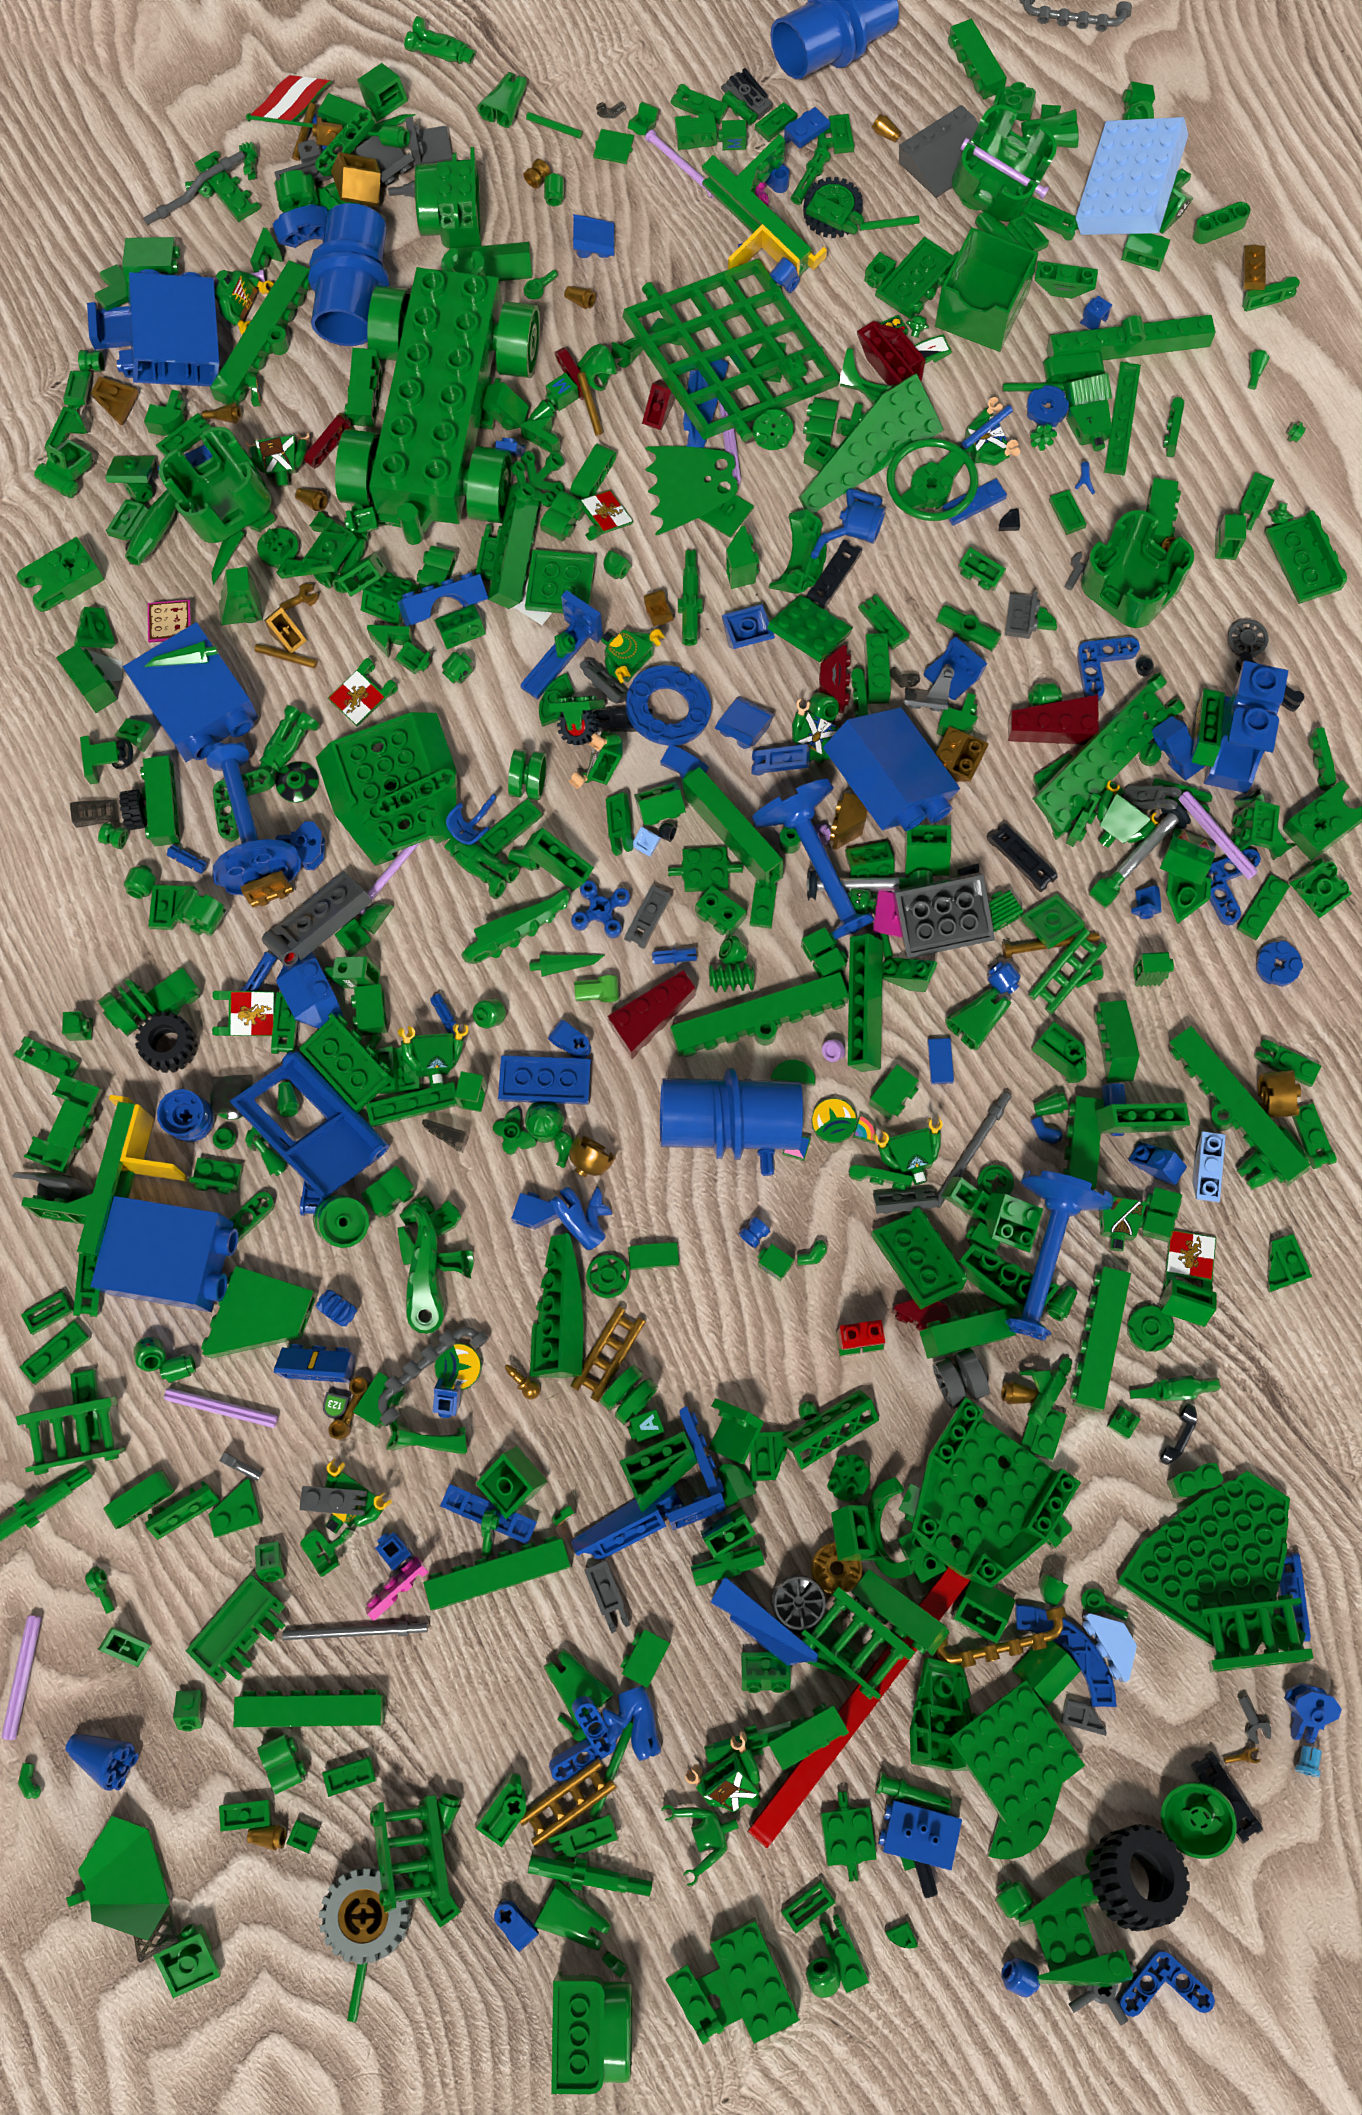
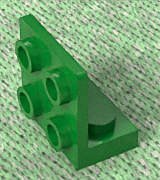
(382, 597)
(1256, 825)
(736, 1431)

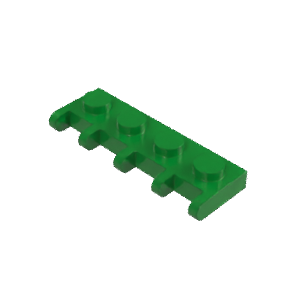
(227, 189)

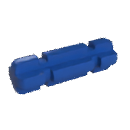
(186, 859)
(443, 1012)

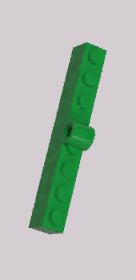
(263, 335)
(1136, 338)
(759, 1014)
(1239, 1106)

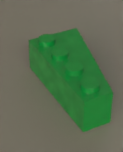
(999, 1279)

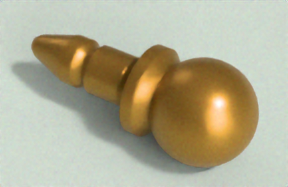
(529, 1388)

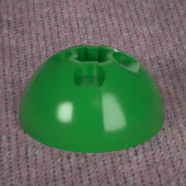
(1191, 1829)

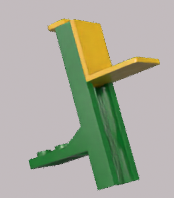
(767, 228)
(120, 1163)

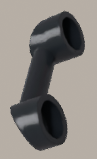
(1189, 1416)

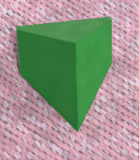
(1186, 895)

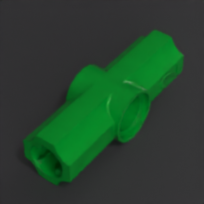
(958, 621)
(727, 1565)

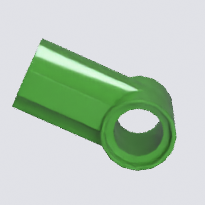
(603, 989)

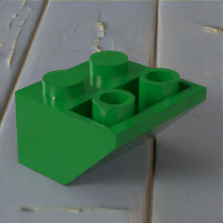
(741, 560)
(928, 849)
(1012, 1221)
(984, 1611)

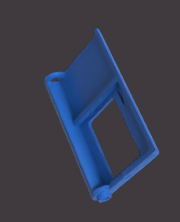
(332, 1150)

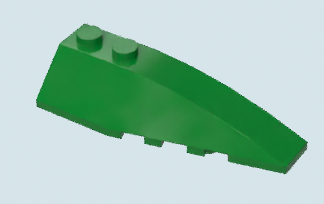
(559, 1326)

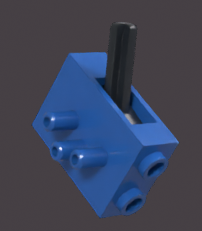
(921, 1836)

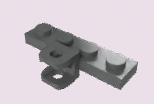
(308, 161)

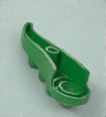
(512, 927)
(423, 1282)

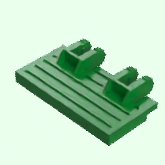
(234, 1628)

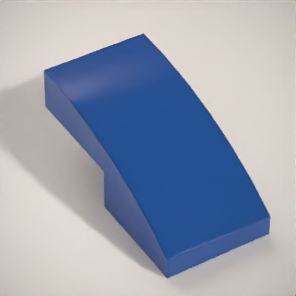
(681, 761)

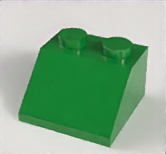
(511, 1482)

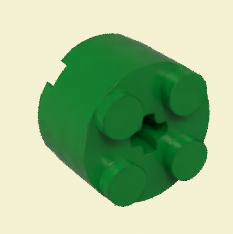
(295, 190)
(199, 912)

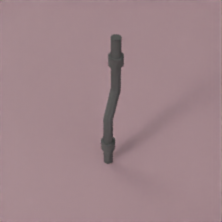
(225, 164)

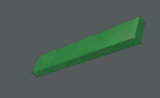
(1122, 418)

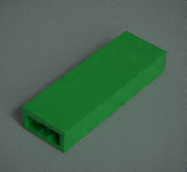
(732, 828)

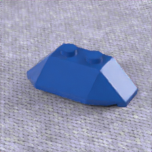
(308, 992)

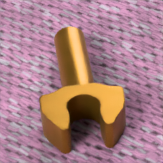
(301, 597)

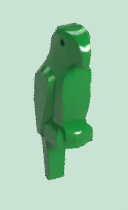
(1177, 1389)

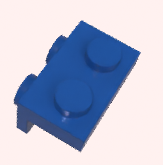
(806, 127)

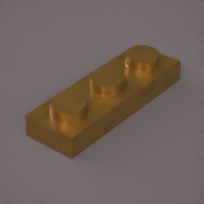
(1254, 267)

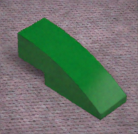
(967, 1198)

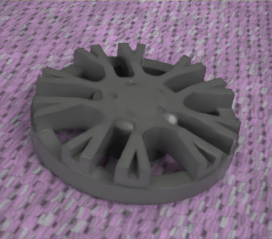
(1248, 637)

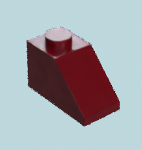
(658, 405)

